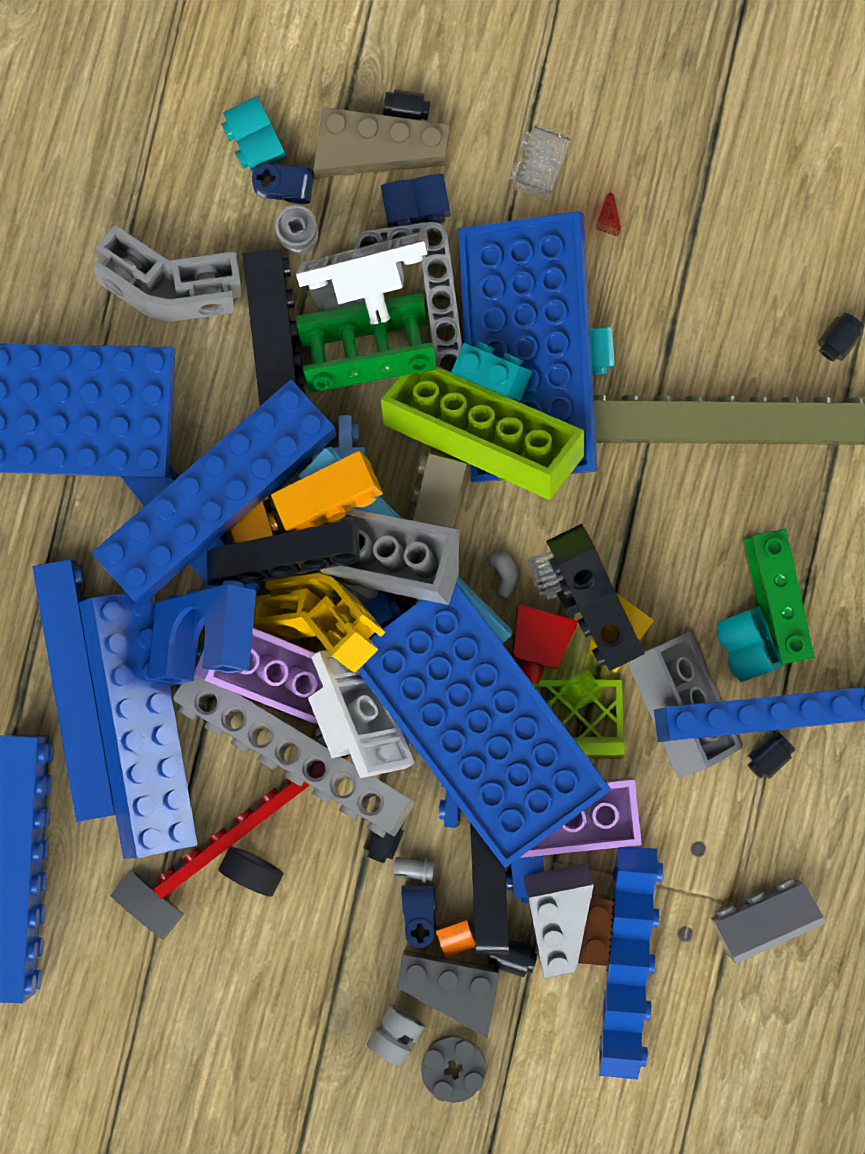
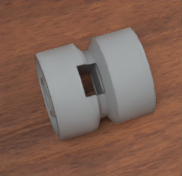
(297, 230)
(396, 1034)

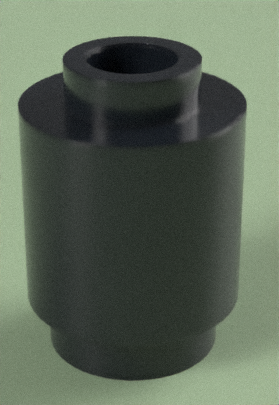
(406, 105)
(840, 337)
(770, 755)
(384, 847)
(518, 961)

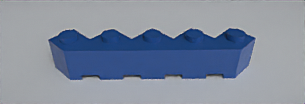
(630, 963)

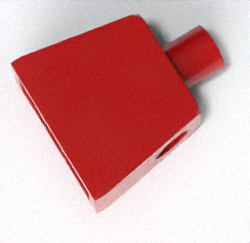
(540, 640)

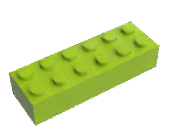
(484, 429)

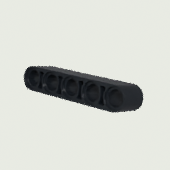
(284, 554)
(488, 899)

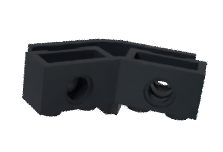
(590, 592)

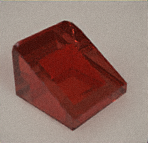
(608, 218)

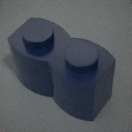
(416, 200)

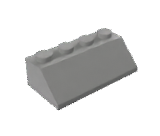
(402, 557)
(678, 676)

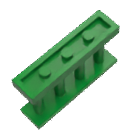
(354, 322)
(779, 594)

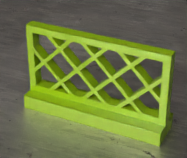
(599, 746)

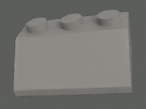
(767, 920)

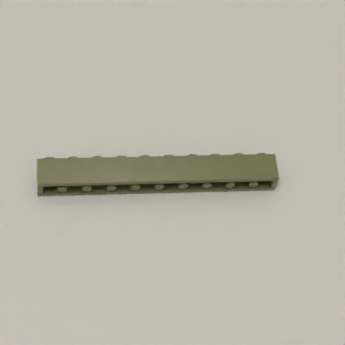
(730, 421)

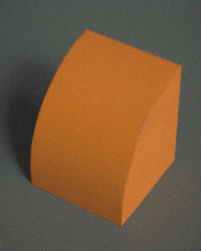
(455, 936)

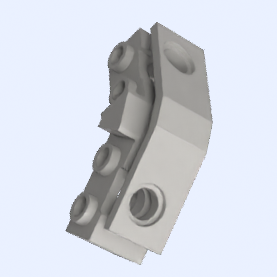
(166, 287)

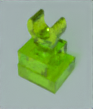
(581, 690)

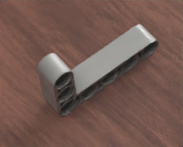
(433, 286)

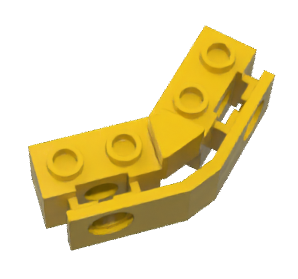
(298, 612)

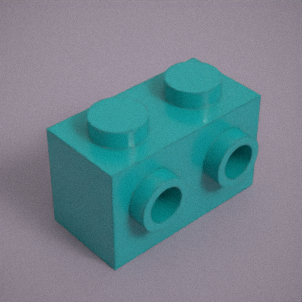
(490, 371)

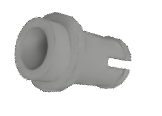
(414, 869)

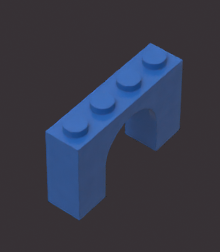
(228, 632)

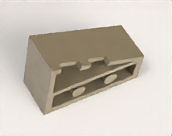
(440, 488)

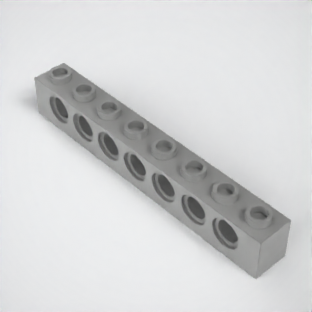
(393, 806)

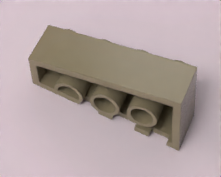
(372, 142)

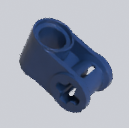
(288, 183)
(417, 908)

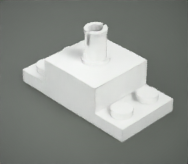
(366, 271)
(356, 720)

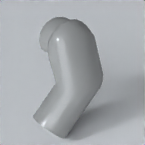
(508, 571)

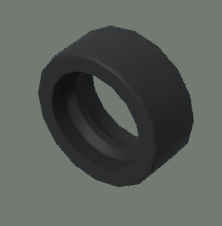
(250, 871)

